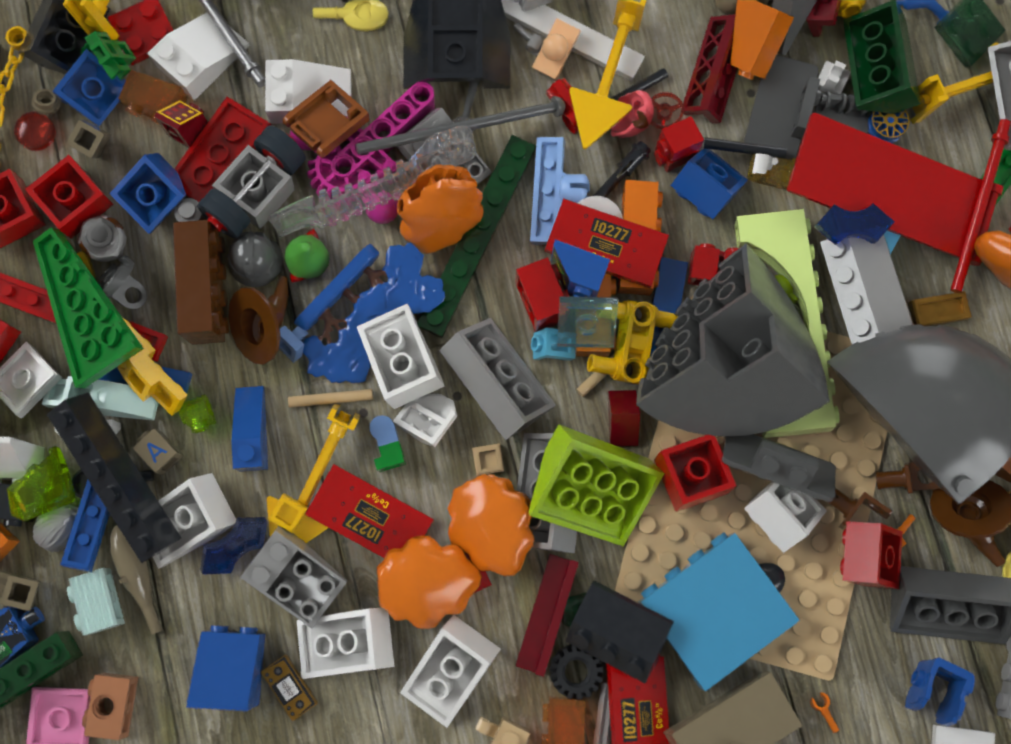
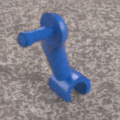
(931, 5)

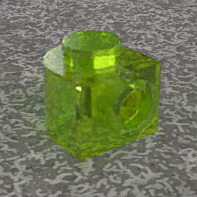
(197, 413)

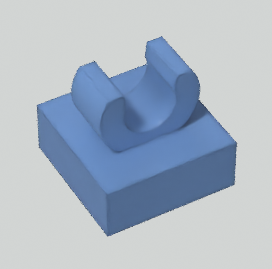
(292, 342)

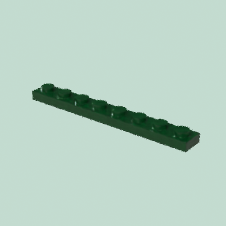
(475, 241)

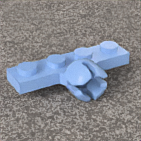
(552, 186)

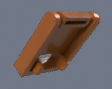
(323, 125)

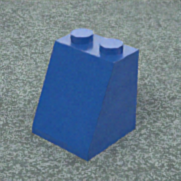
(227, 669)

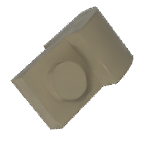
(18, 590)

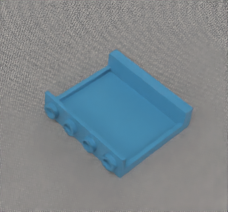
(719, 609)

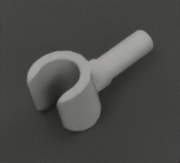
(534, 41)

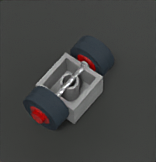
(253, 184)

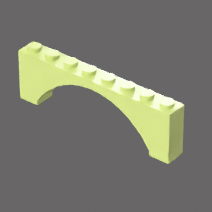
(784, 245)

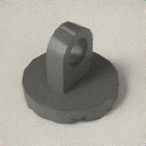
(118, 279)

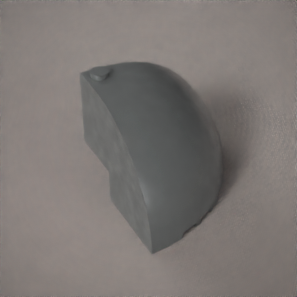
(734, 357)
(938, 398)

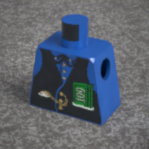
(17, 632)

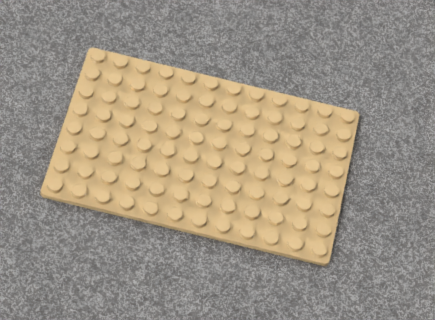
(811, 566)

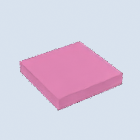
(57, 716)

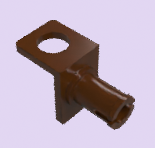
(903, 478)
(849, 506)

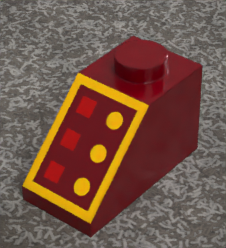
(182, 122)

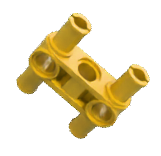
(632, 342)

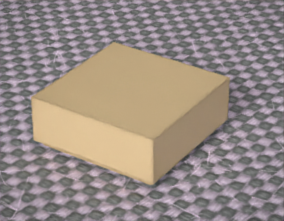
(488, 459)

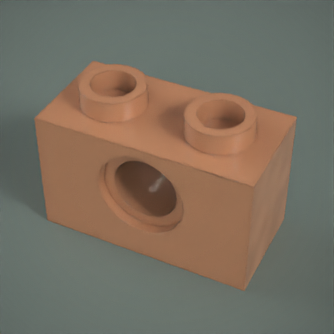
(122, 692)

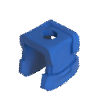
(960, 684)

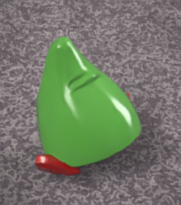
(306, 257)

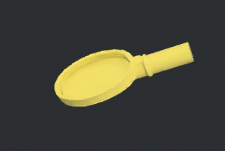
(357, 14)

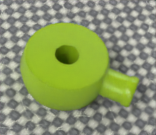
(786, 285)

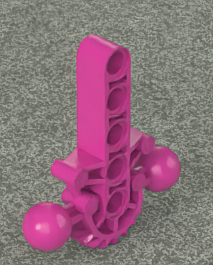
(325, 170)

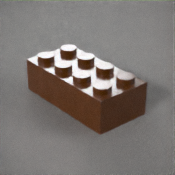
(199, 282)

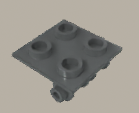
(842, 109)

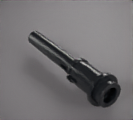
(635, 157)

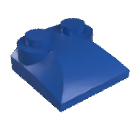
(89, 89)

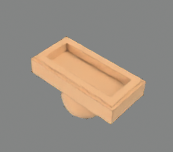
(556, 49)

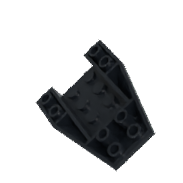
(457, 43)

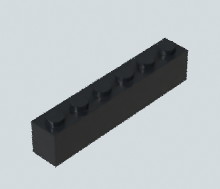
(114, 476)

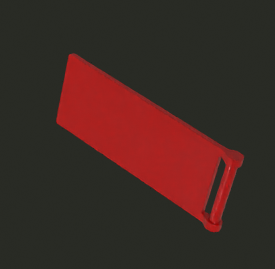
(918, 193)

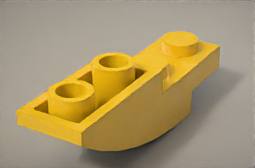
(149, 379)

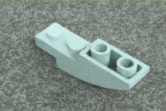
(110, 397)

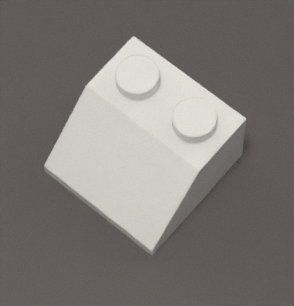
(785, 514)

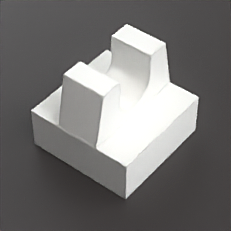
(833, 77)

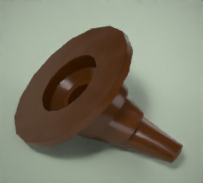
(257, 321)
(976, 518)

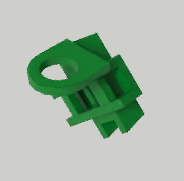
(110, 54)

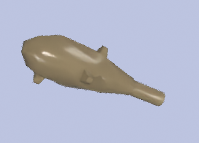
(134, 577)

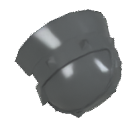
(254, 259)

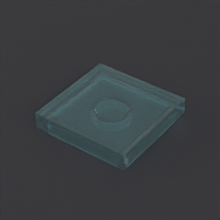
(587, 322)

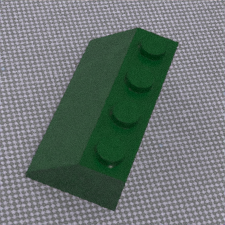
(881, 60)

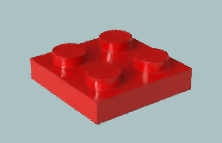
(141, 27)

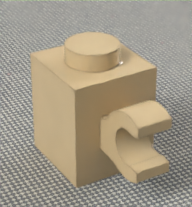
(505, 733)

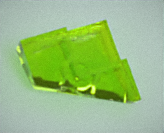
(42, 488)

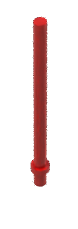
(999, 140)

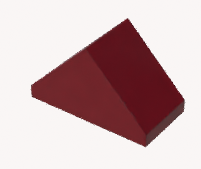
(623, 418)

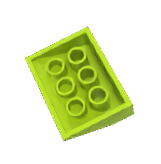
(593, 486)

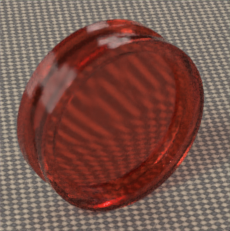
(34, 131)

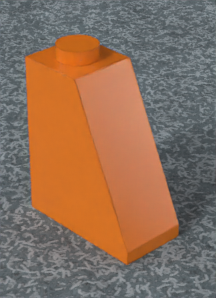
(757, 37)

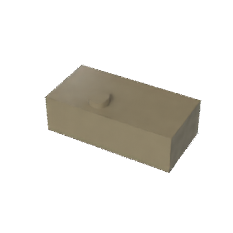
(744, 715)

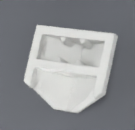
(427, 418)

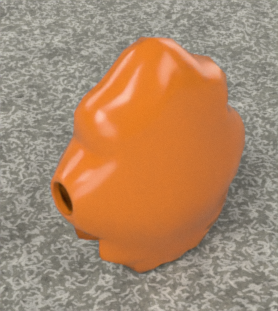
(439, 208)
(995, 252)
(491, 524)
(426, 582)

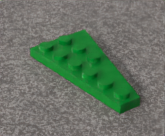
(87, 321)

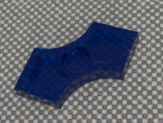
(864, 224)
(244, 537)

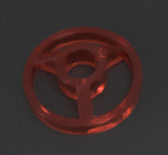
(659, 107)

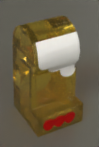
(770, 171)

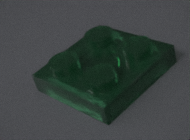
(969, 30)

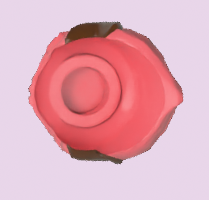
(638, 118)

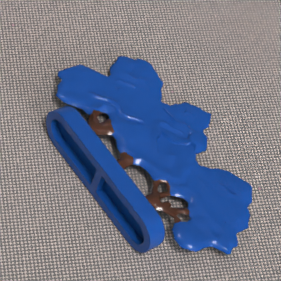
(347, 357)

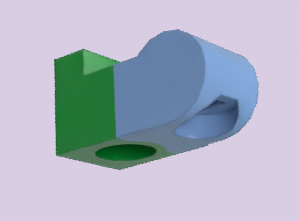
(388, 441)

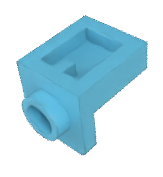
(545, 346)

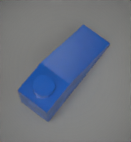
(249, 430)

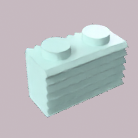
(95, 601)

